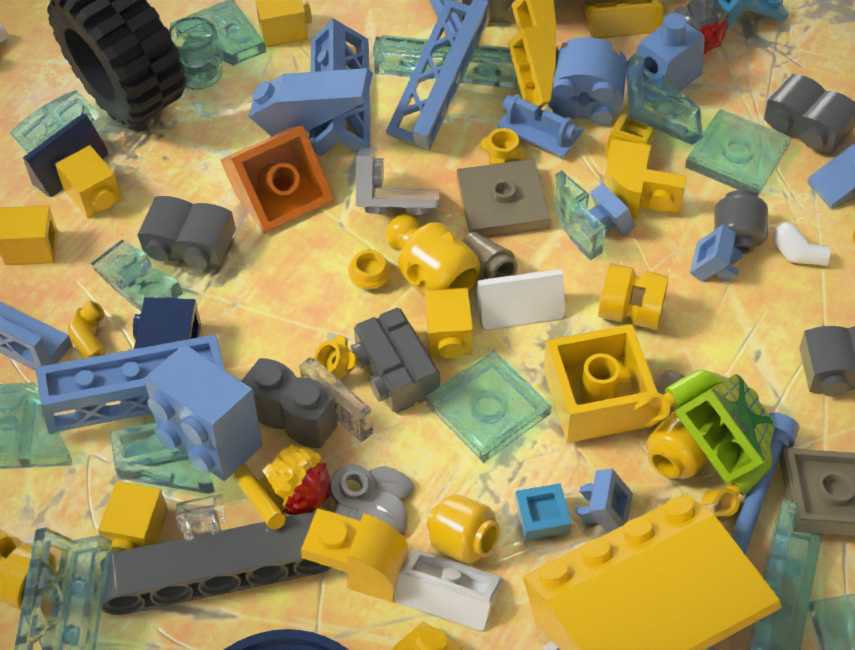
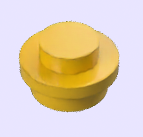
(369, 270)

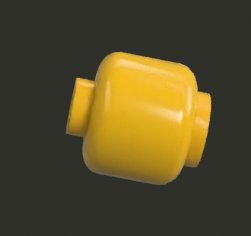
(674, 450)
(463, 529)

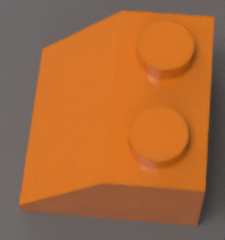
(278, 178)

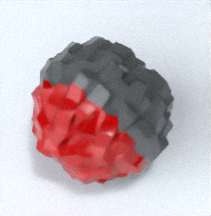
(707, 18)

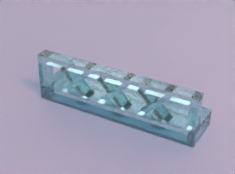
(401, 54)
(790, 574)
(73, 591)

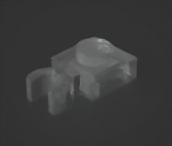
(201, 516)

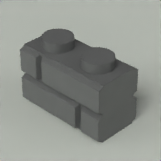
(395, 359)

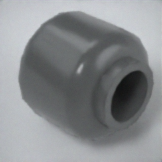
(746, 216)

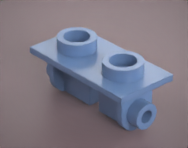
(539, 126)

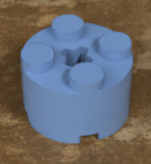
(588, 81)

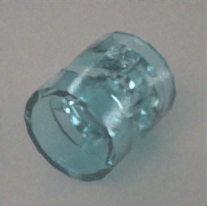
(199, 51)

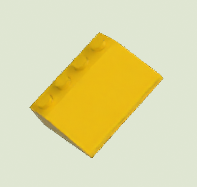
(651, 585)

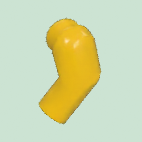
(83, 329)

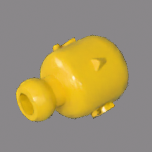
(432, 255)

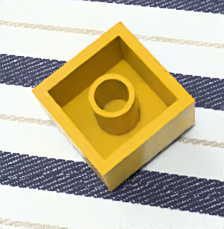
(598, 382)

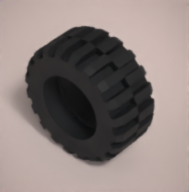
(119, 55)

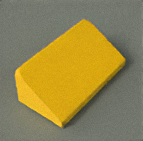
(623, 17)

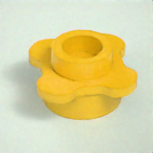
(503, 146)
(336, 357)

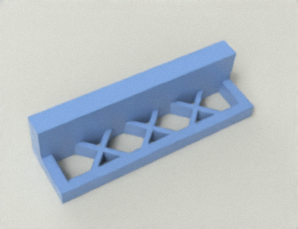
(332, 53)
(447, 75)
(30, 339)
(107, 378)

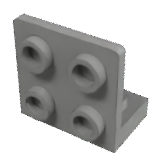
(378, 199)

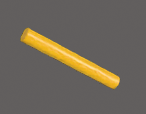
(259, 497)

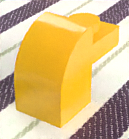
(636, 185)
(364, 549)

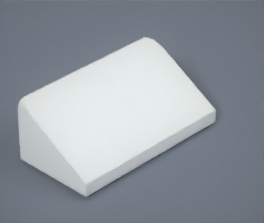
(521, 299)
(447, 589)

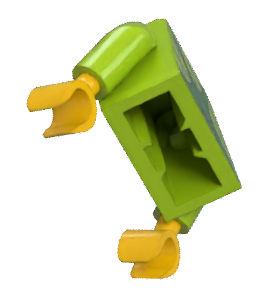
(727, 427)

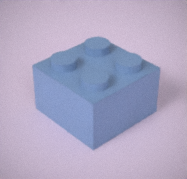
(203, 412)

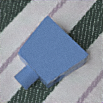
(673, 51)

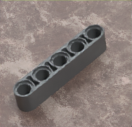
(207, 566)

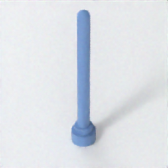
(783, 437)

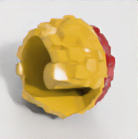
(297, 480)

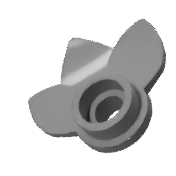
(379, 494)

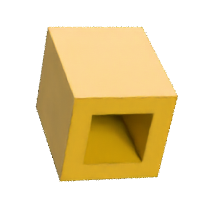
(283, 20)
(88, 181)
(27, 235)
(448, 323)
(133, 516)

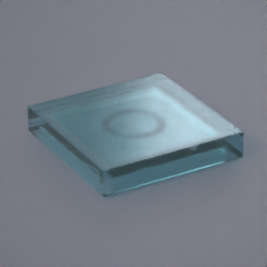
(738, 152)
(488, 405)

